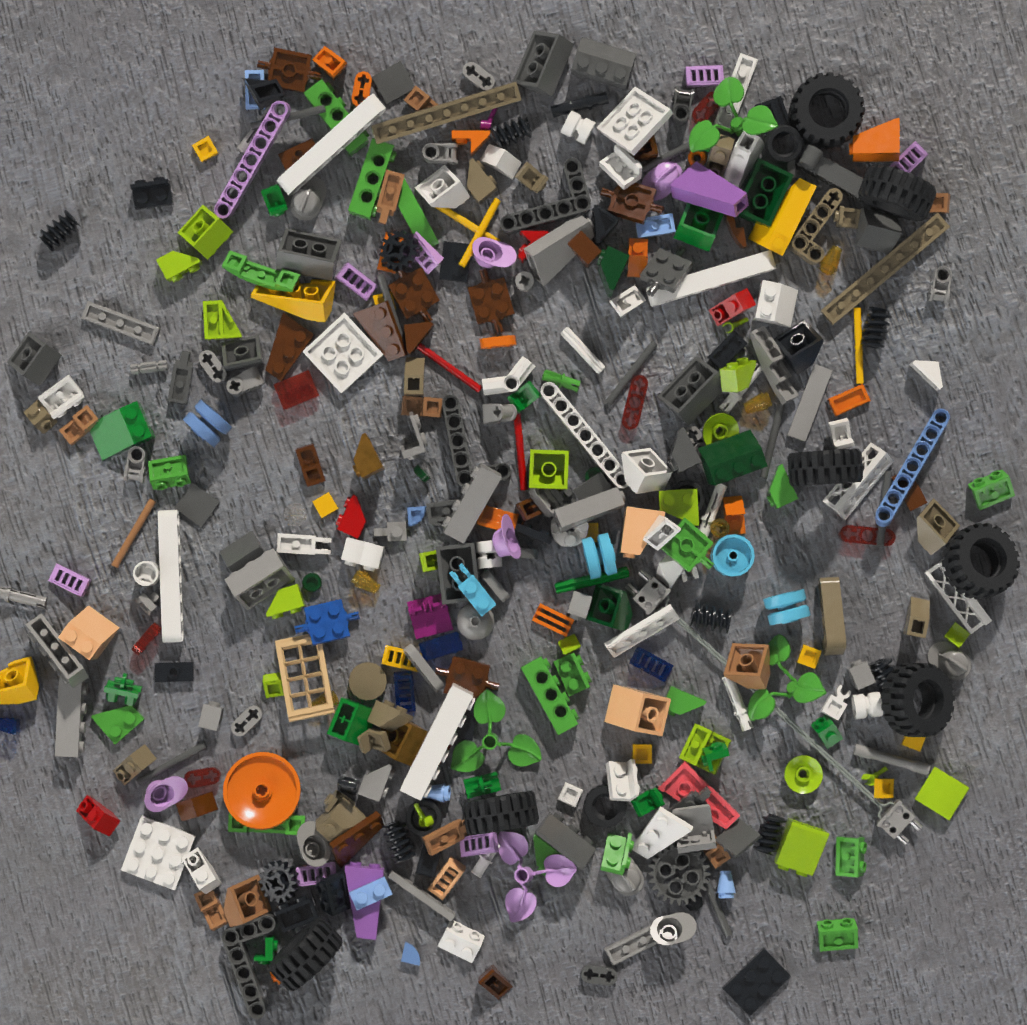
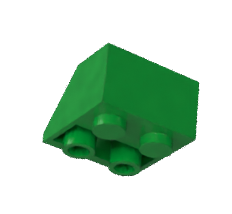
(350, 721)

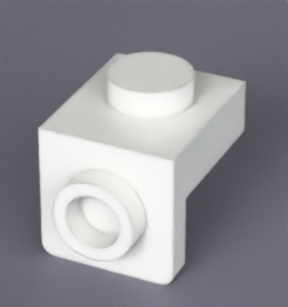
(841, 434)

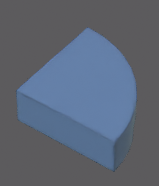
(415, 515)
(410, 954)

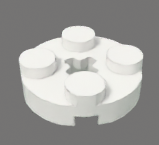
(569, 538)

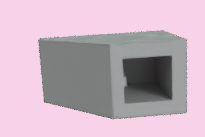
(579, 605)
(375, 781)

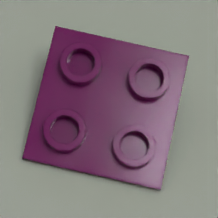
(429, 616)

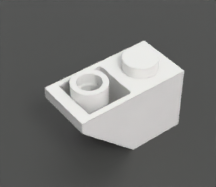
(201, 871)

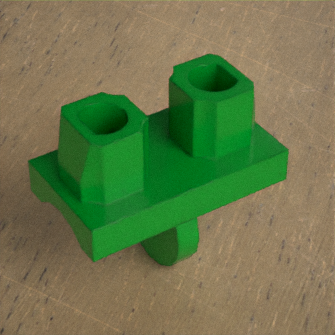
(122, 687)
(482, 785)

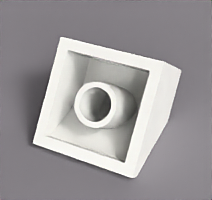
(775, 303)
(645, 471)

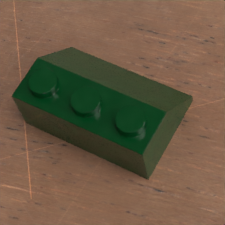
(765, 192)
(611, 266)
(731, 457)

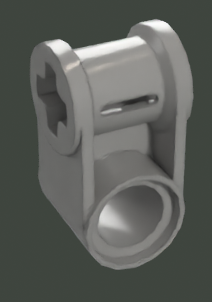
(442, 153)
(940, 286)
(248, 381)
(498, 413)
(136, 466)

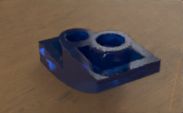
(441, 646)

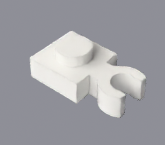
(834, 705)

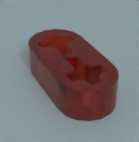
(703, 105)
(146, 639)
(201, 772)

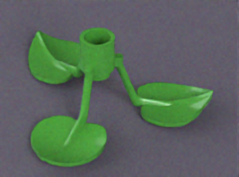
(731, 91)
(804, 691)
(491, 709)

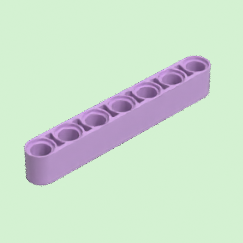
(244, 164)

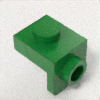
(274, 200)
(524, 396)
(827, 731)
(713, 752)
(647, 801)
(271, 947)

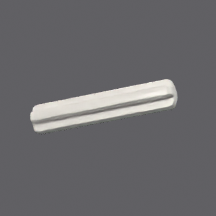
(583, 350)

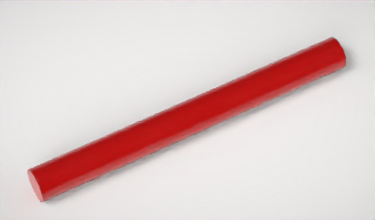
(450, 368)
(520, 453)

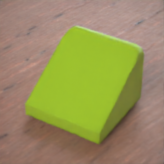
(956, 635)
(569, 644)
(273, 685)

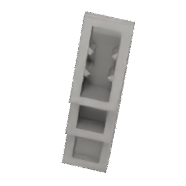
(771, 359)

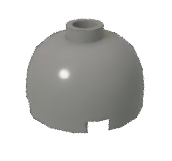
(473, 625)

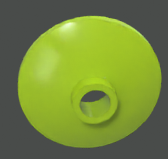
(727, 424)
(813, 774)

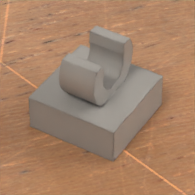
(148, 603)

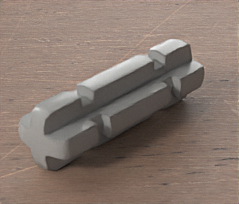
(148, 367)

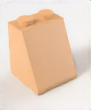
(635, 526)
(89, 633)
(637, 710)

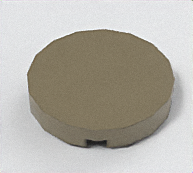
(367, 681)

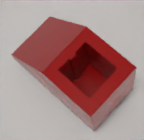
(732, 307)
(353, 519)
(98, 816)

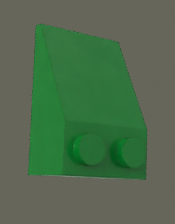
(698, 226)
(121, 430)

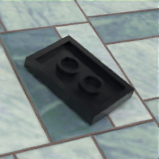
(756, 981)

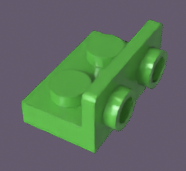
(169, 472)
(991, 489)
(572, 674)
(615, 853)
(850, 856)
(837, 934)

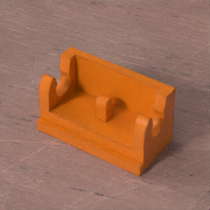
(492, 518)

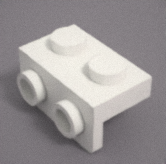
(622, 167)
(61, 397)
(461, 941)

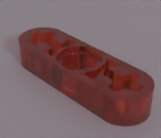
(643, 389)
(852, 539)

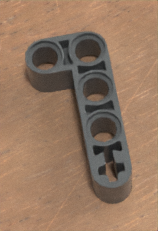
(830, 172)

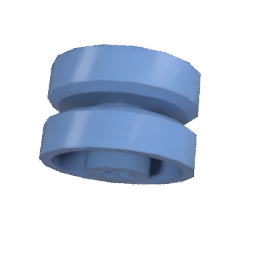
(206, 424)

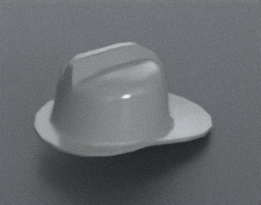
(308, 199)
(950, 659)
(312, 845)
(630, 882)
(673, 928)

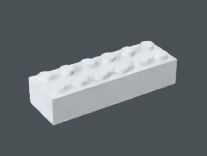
(436, 742)

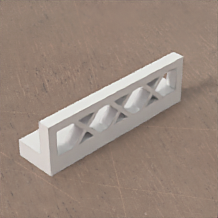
(854, 495)
(971, 603)

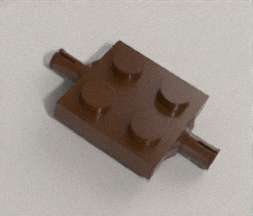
(290, 69)
(633, 202)
(414, 294)
(491, 301)
(467, 674)

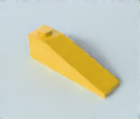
(786, 219)
(308, 300)
(19, 682)

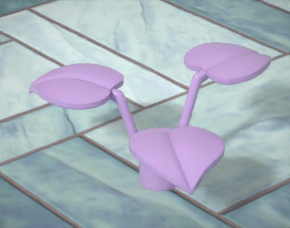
(558, 872)

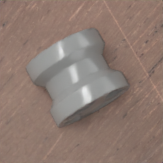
(522, 286)

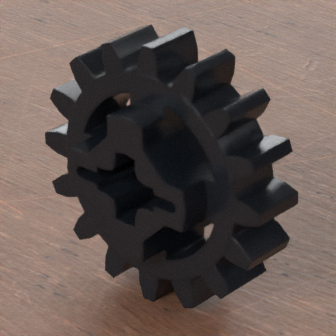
(403, 251)
(279, 881)

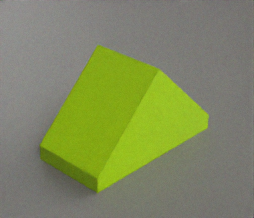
(429, 561)

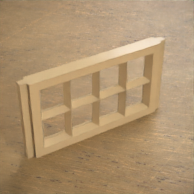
(310, 711)

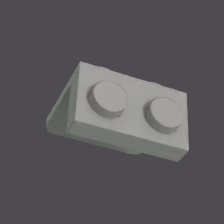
(413, 449)
(702, 835)

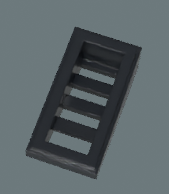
(348, 785)

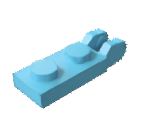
(474, 591)

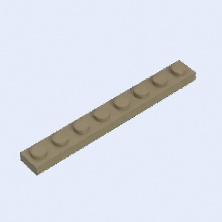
(445, 112)
(885, 269)

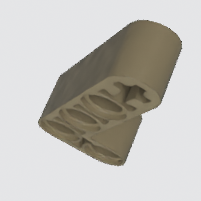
(818, 223)
(832, 616)

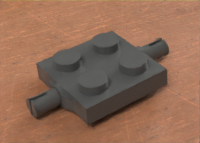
(666, 270)

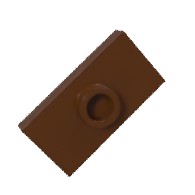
(293, 154)

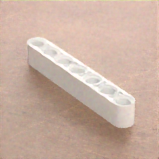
(331, 144)
(717, 277)
(583, 426)
(170, 576)

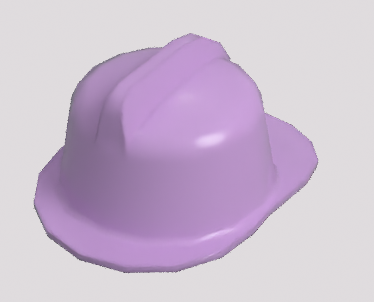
(661, 178)
(493, 253)
(505, 539)
(164, 793)

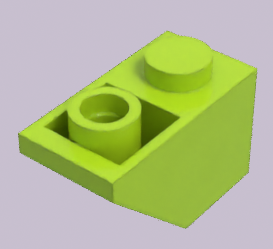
(177, 264)
(737, 375)
(286, 600)

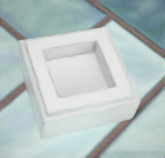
(570, 794)

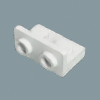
(622, 780)

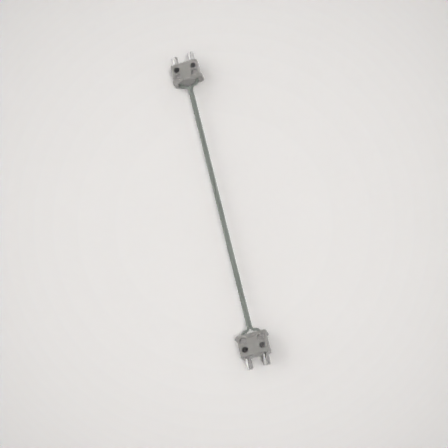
(890, 818)

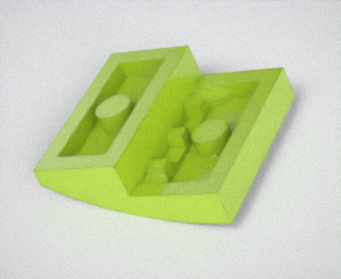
(700, 738)
(942, 793)

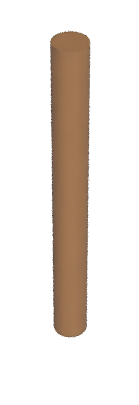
(133, 533)

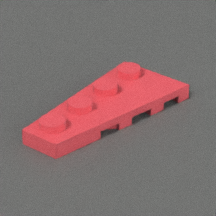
(685, 780)

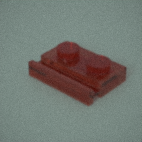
(296, 390)

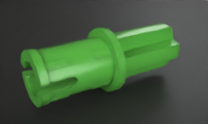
(561, 380)

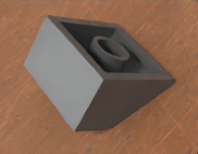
(34, 359)

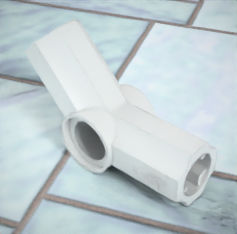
(518, 373)

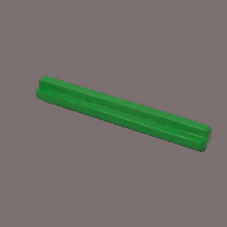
(585, 581)

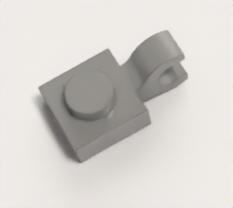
(395, 531)

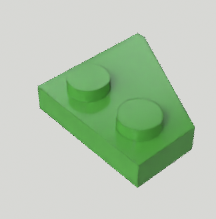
(118, 722)

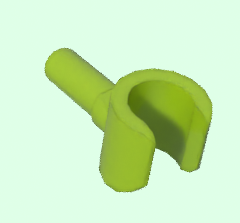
(735, 324)
(870, 777)
(424, 821)

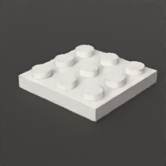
(634, 120)
(343, 353)
(158, 852)

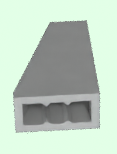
(552, 251)
(588, 509)

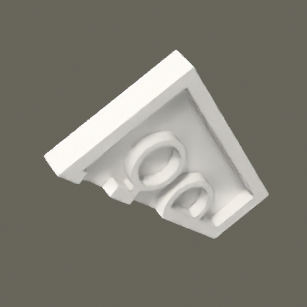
(660, 833)

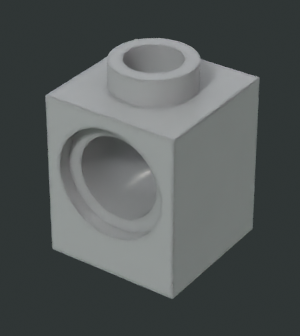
(860, 674)
(211, 716)

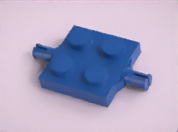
(326, 622)

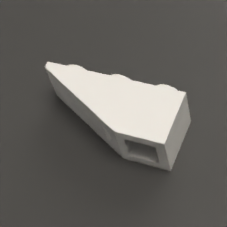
(743, 158)

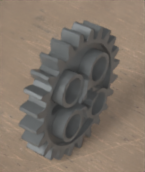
(688, 889)

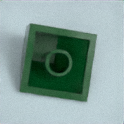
(610, 607)

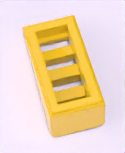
(399, 665)

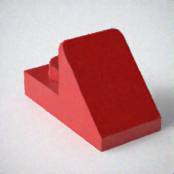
(530, 236)

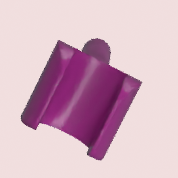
(485, 125)

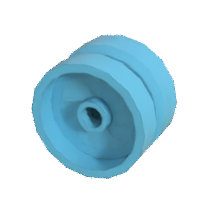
(600, 555)
(744, 555)
(787, 608)

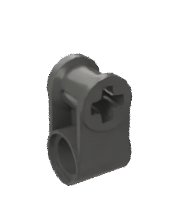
(682, 102)

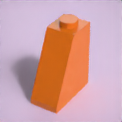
(877, 143)

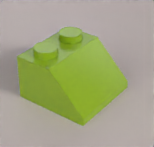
(205, 232)
(548, 469)

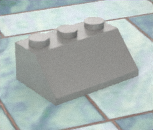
(259, 579)

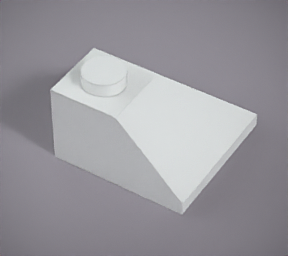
(443, 189)

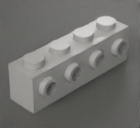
(472, 502)
(60, 655)
(70, 720)

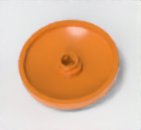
(261, 790)

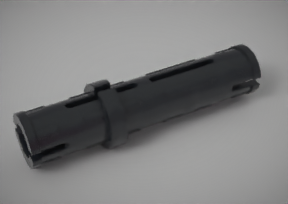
(587, 102)

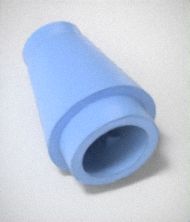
(440, 793)
(726, 885)

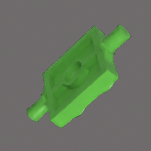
(689, 546)

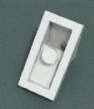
(627, 301)

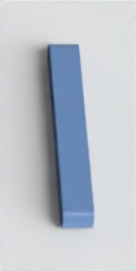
(911, 476)

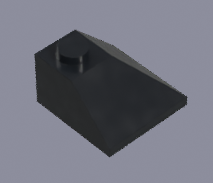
(800, 346)

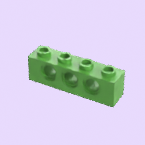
(324, 90)
(357, 206)
(562, 723)

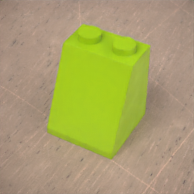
(800, 847)

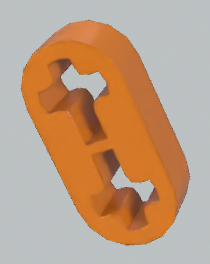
(357, 87)
(498, 342)

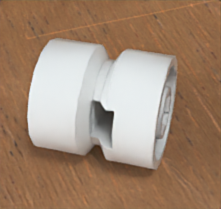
(578, 127)
(484, 548)
(147, 573)
(866, 705)

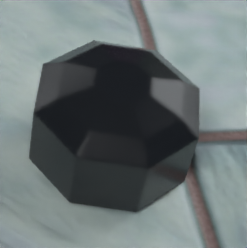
(695, 906)

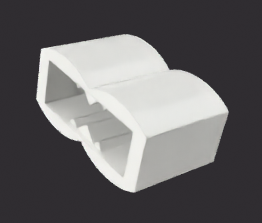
(362, 553)

